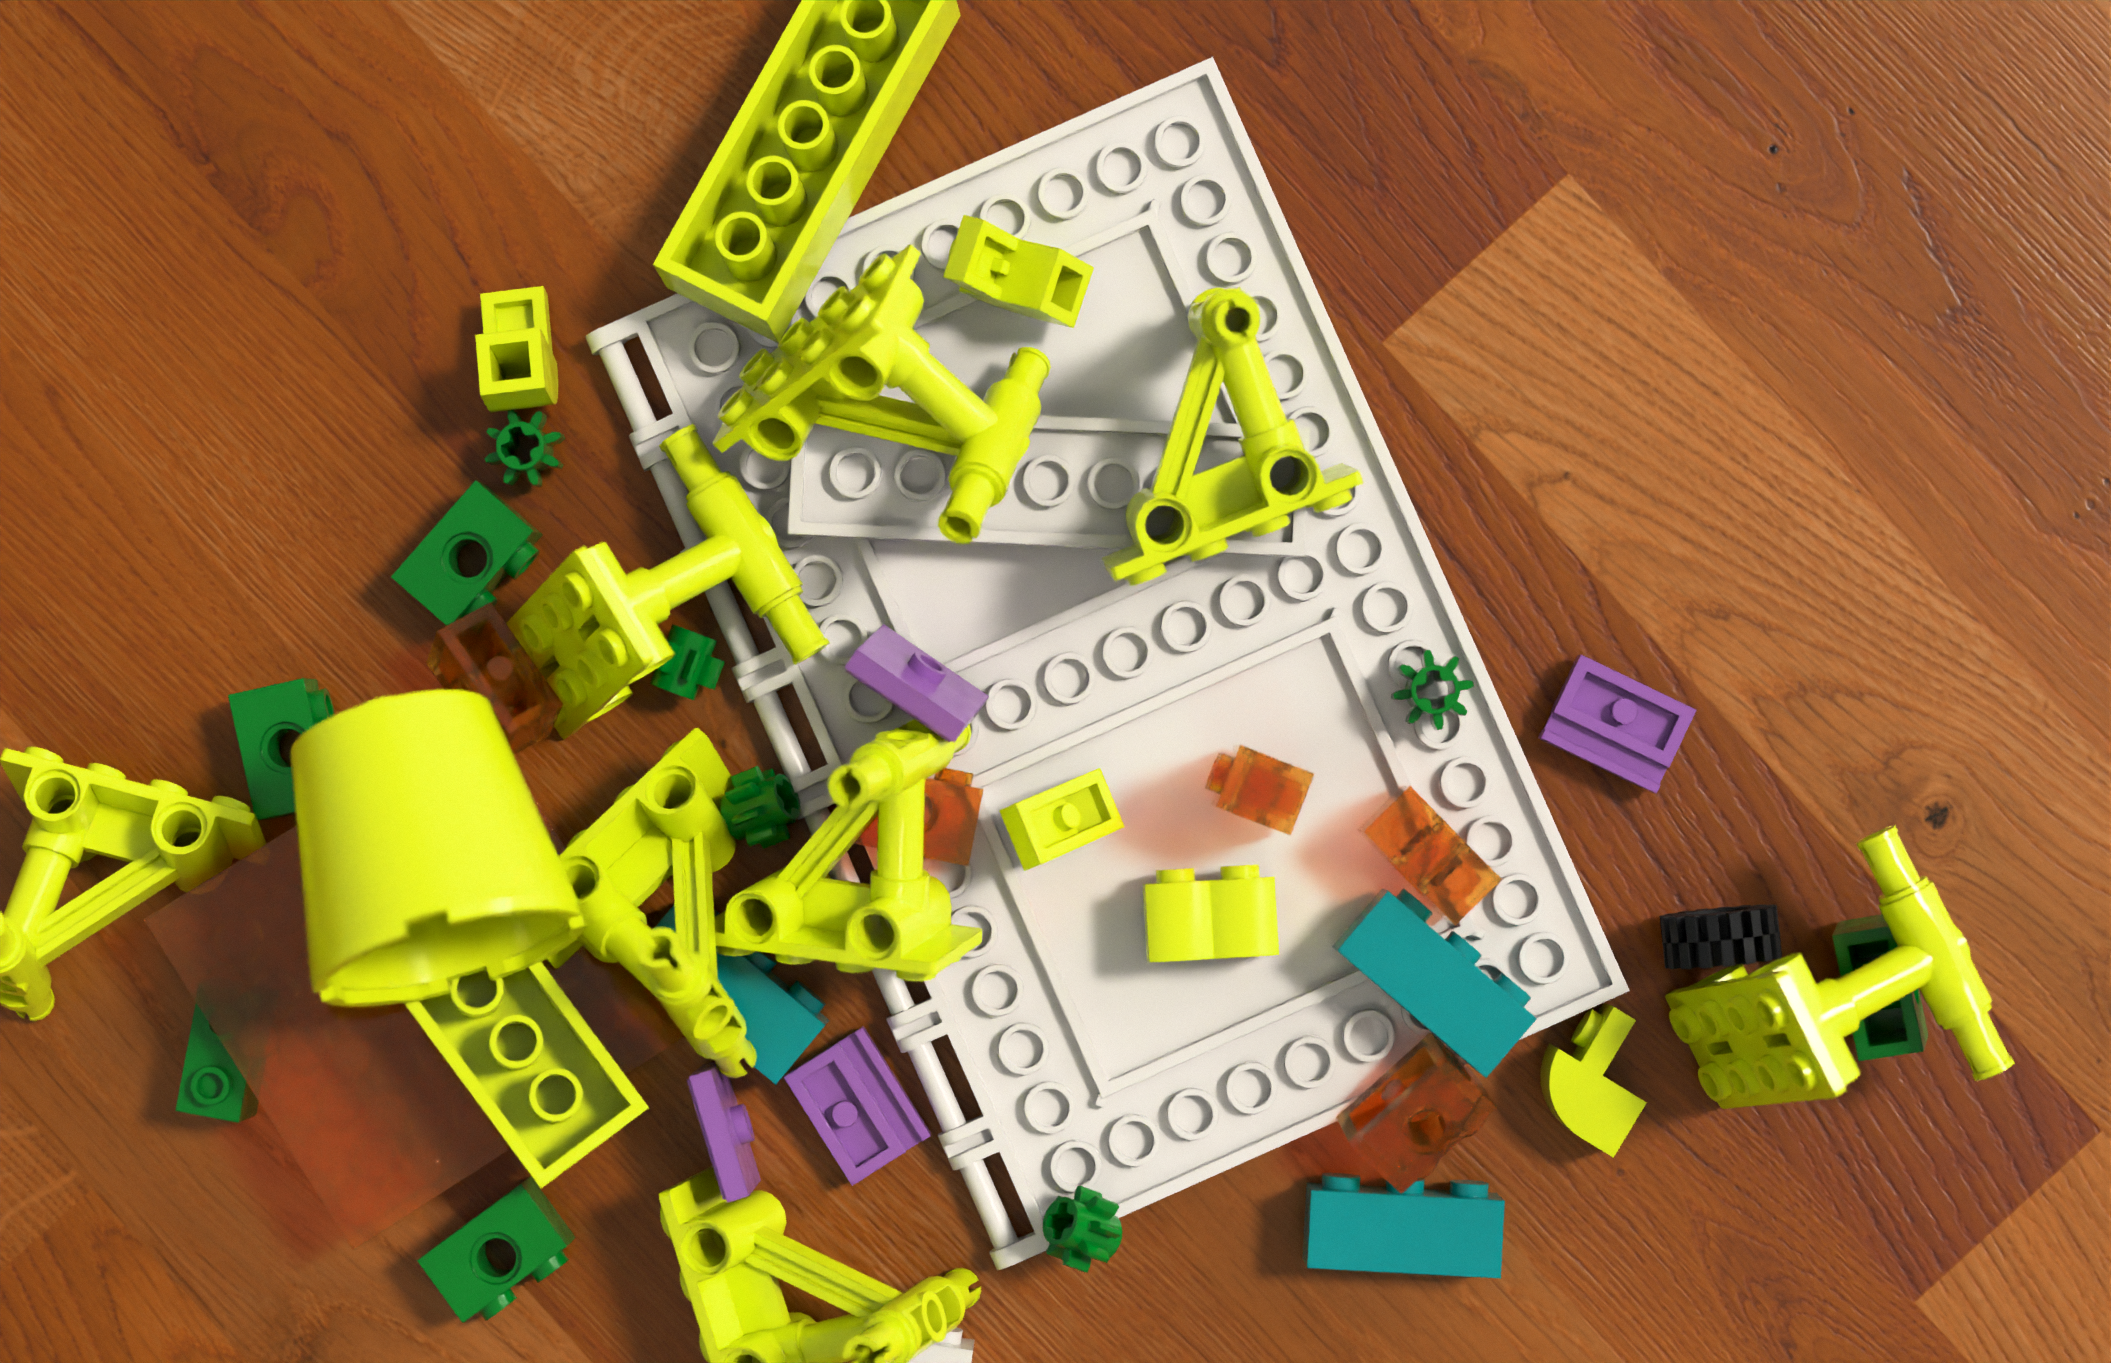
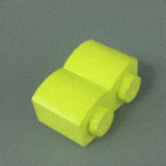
(1210, 916)

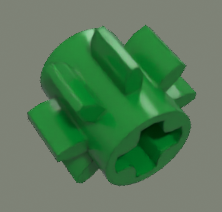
(508, 441)
(690, 665)
(1444, 702)
(760, 807)
(1082, 1229)

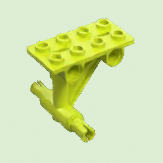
(845, 357)
(1239, 491)
(599, 627)
(101, 813)
(651, 831)
(888, 924)
(1782, 1034)
(731, 1276)

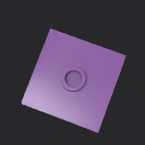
(916, 683)
(725, 1131)

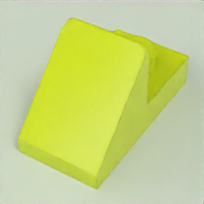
(1061, 819)

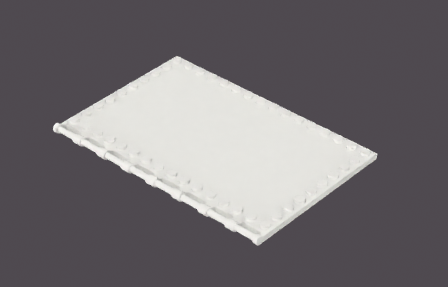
(1063, 1027)

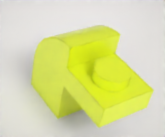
(1017, 273)
(516, 350)
(1576, 1085)

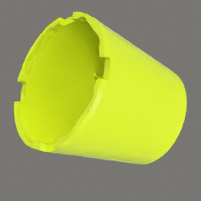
(422, 852)

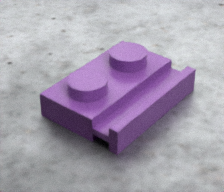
(1617, 724)
(857, 1105)

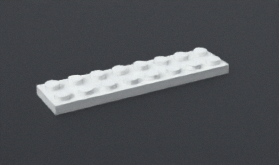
(1062, 493)

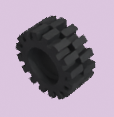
(1720, 936)

